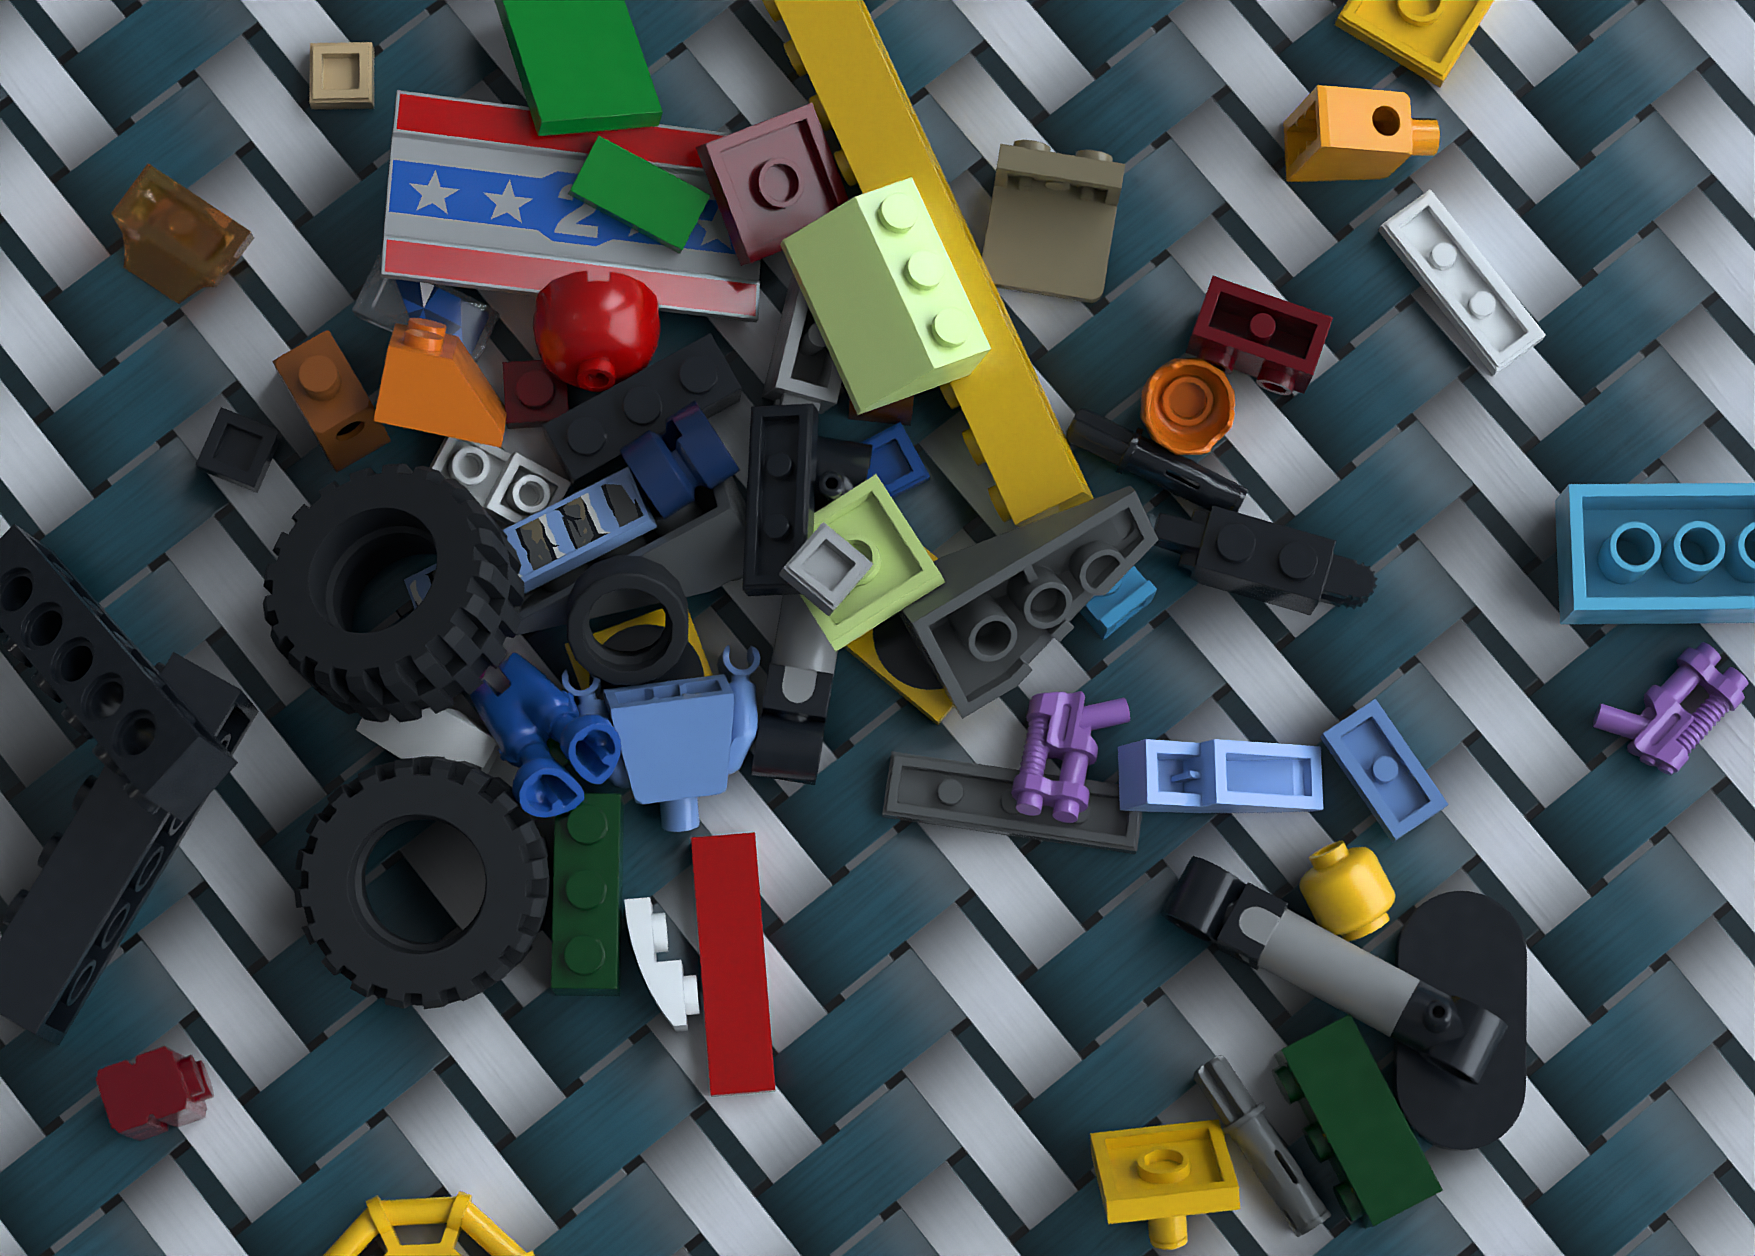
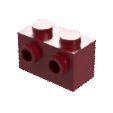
(1259, 336)

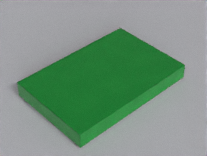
(579, 65)

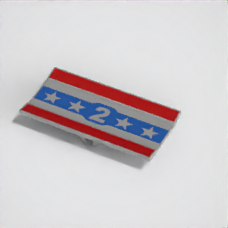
(491, 210)

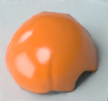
(1187, 406)

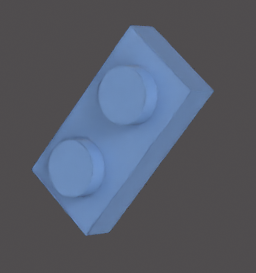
(1384, 770)

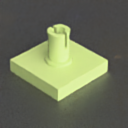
(900, 565)

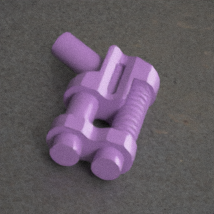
(1062, 730)
(1665, 730)

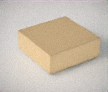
(342, 75)

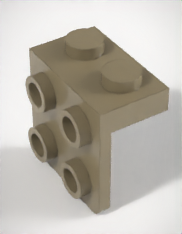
(1052, 220)

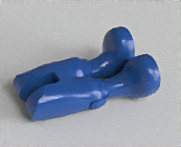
(525, 720)

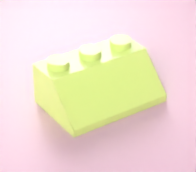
(886, 297)

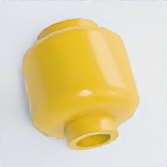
(1347, 890)

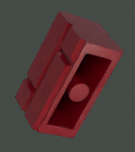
(154, 1092)

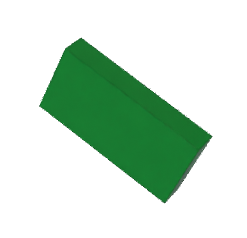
(639, 194)

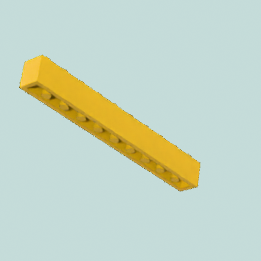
(886, 144)

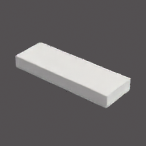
(1461, 282)

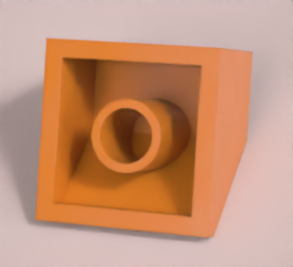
(437, 386)

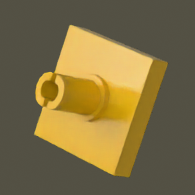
(1164, 1176)

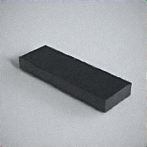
(778, 493)

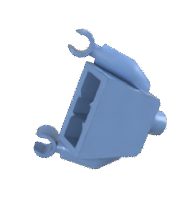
(679, 735)

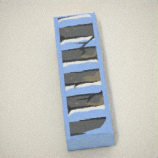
(569, 532)

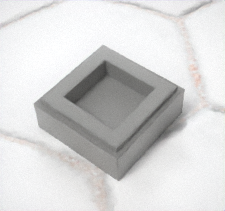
(826, 569)

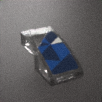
(395, 301)

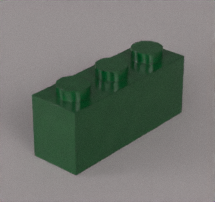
(588, 898)
(1355, 1123)

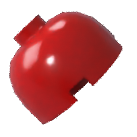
(596, 329)

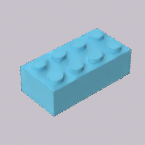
(1656, 553)

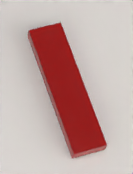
(733, 964)

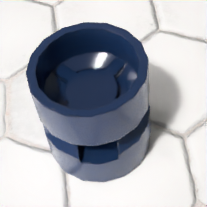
(679, 460)

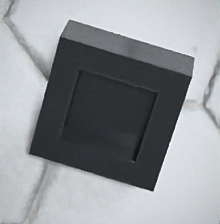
(239, 450)

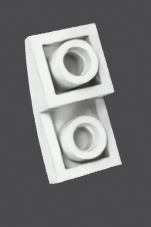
(502, 482)
(440, 734)
(670, 989)

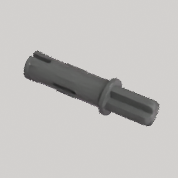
(1260, 1145)

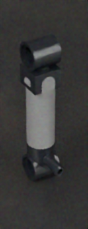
(802, 657)
(1270, 936)

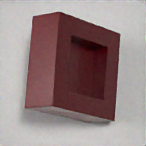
(532, 394)

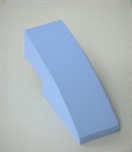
(1219, 777)

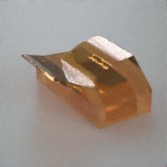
(176, 236)

